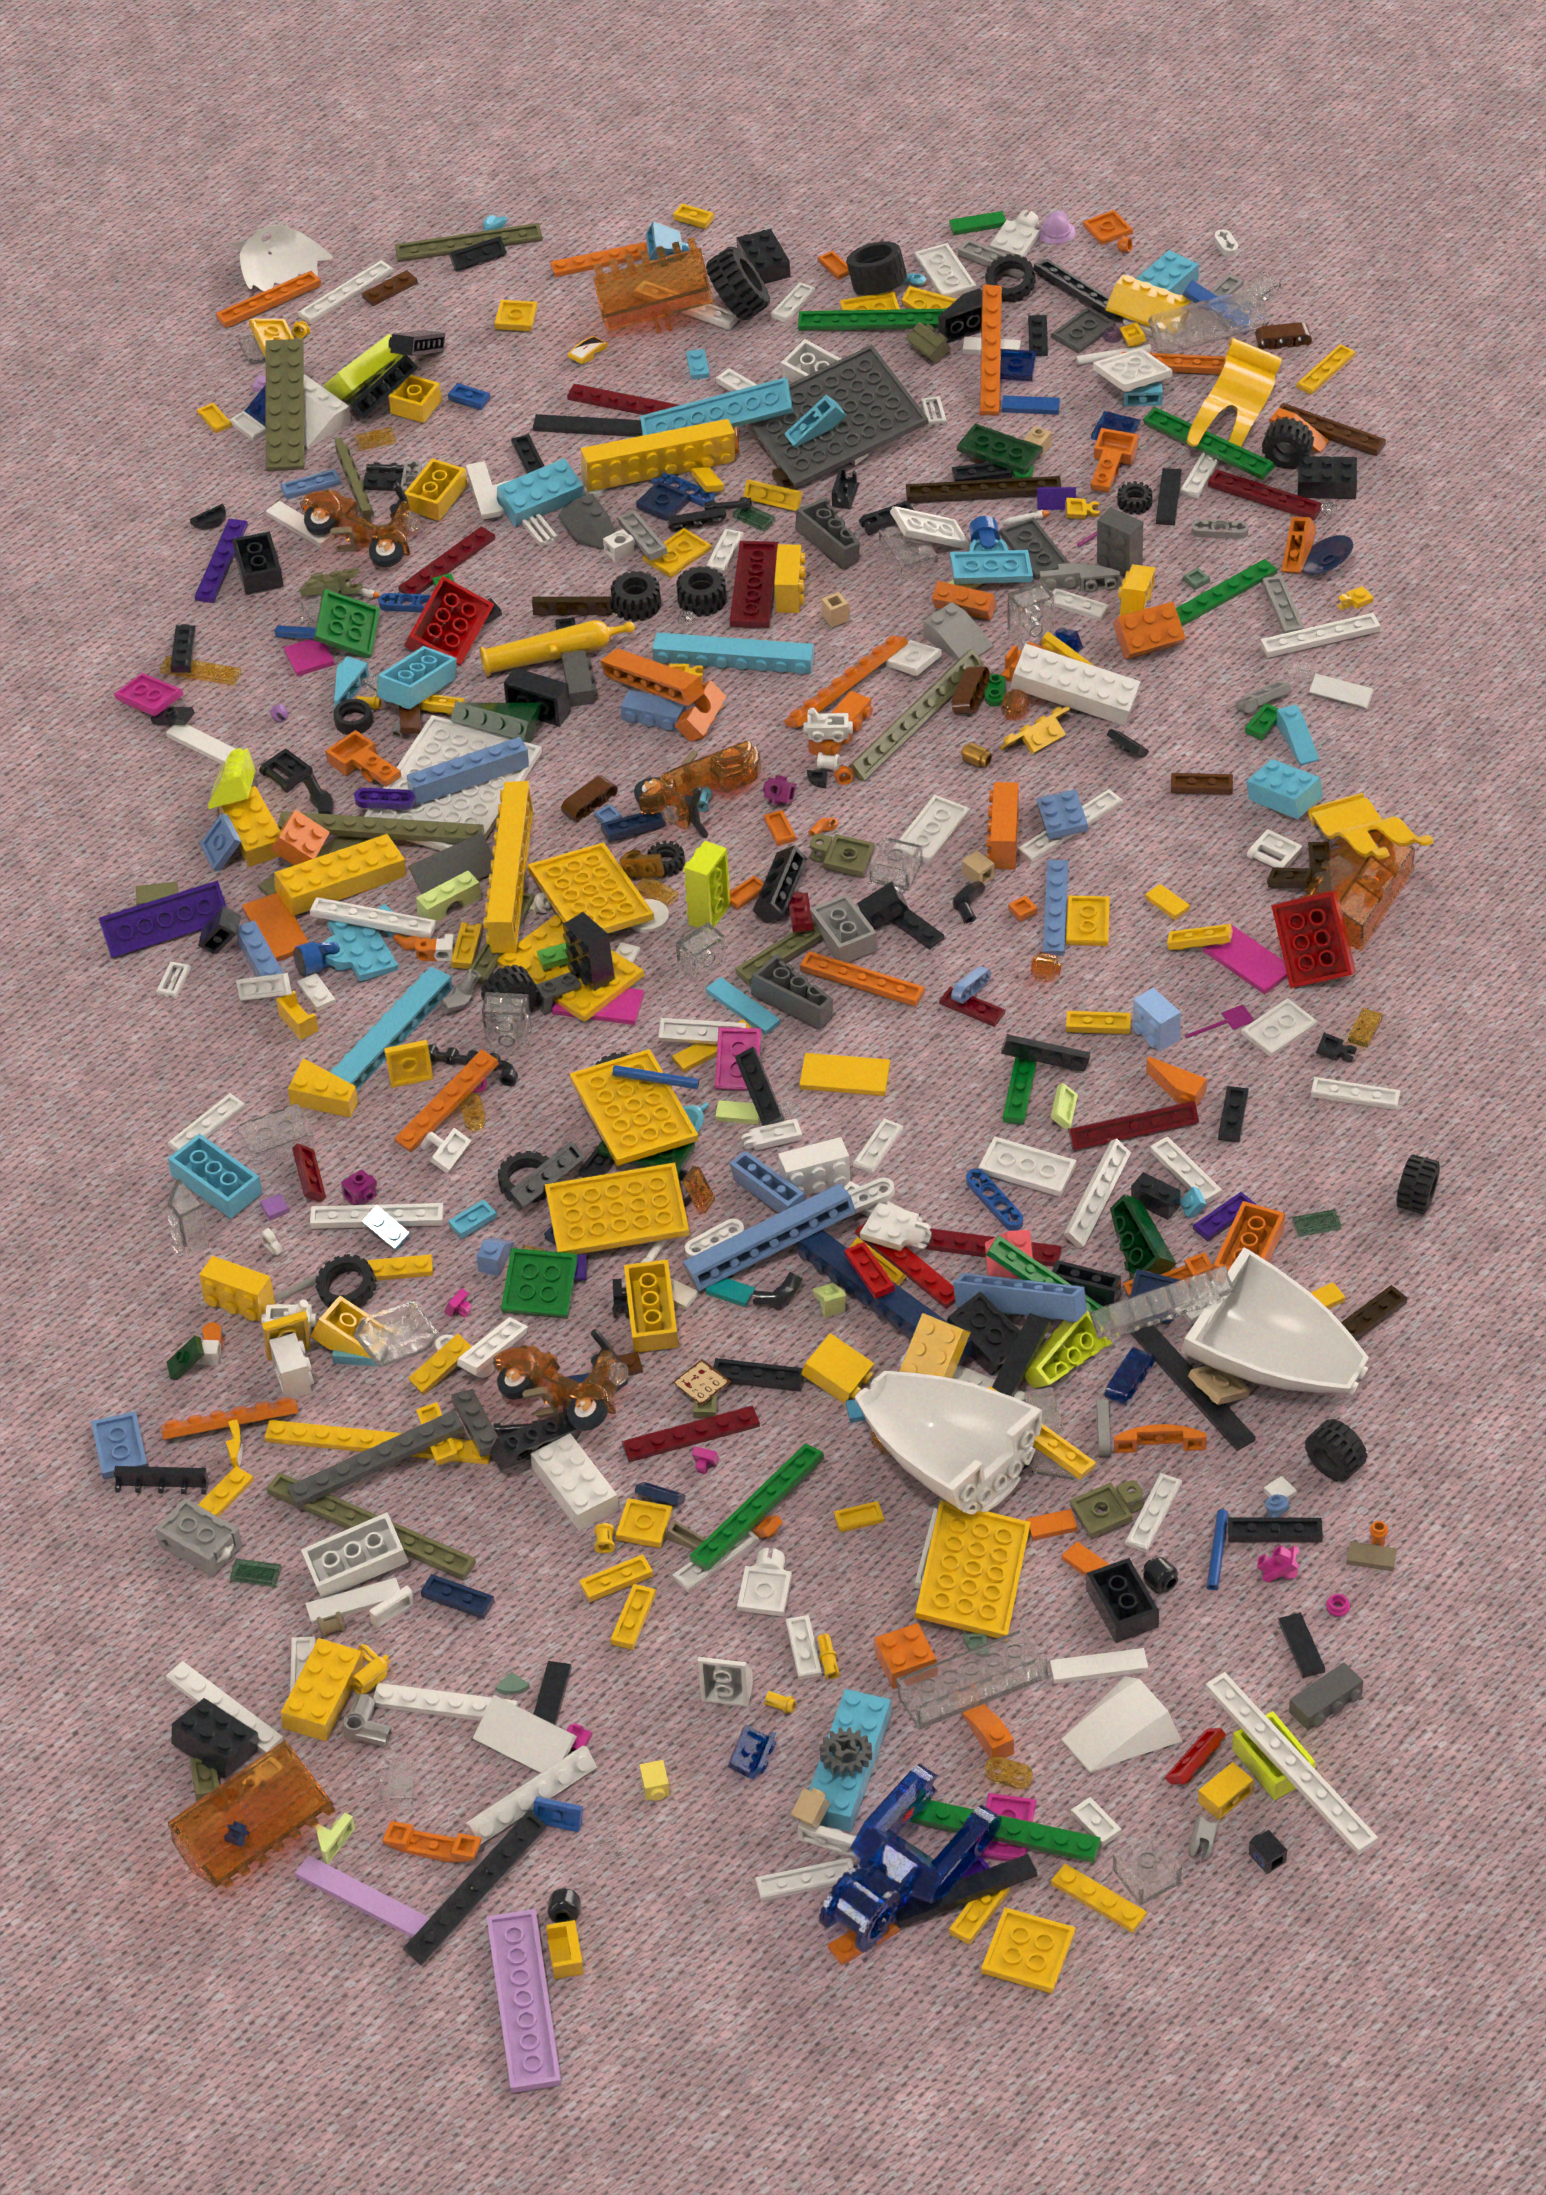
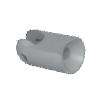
(1203, 1837)

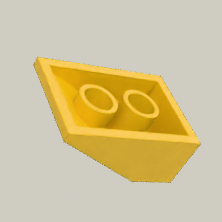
(338, 1326)

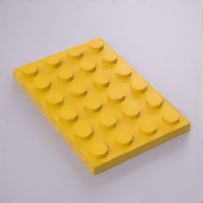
(592, 884)
(581, 1002)
(633, 1114)
(617, 1209)
(972, 1570)

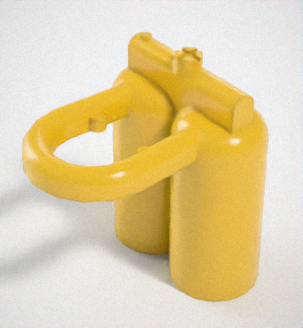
(372, 1673)

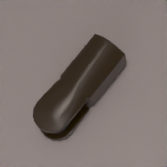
(782, 479)

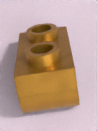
(641, 865)

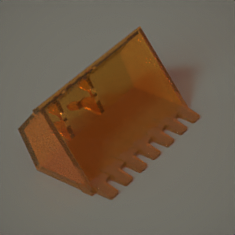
(1364, 884)

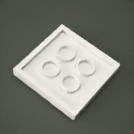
(1132, 369)

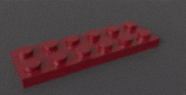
(754, 584)

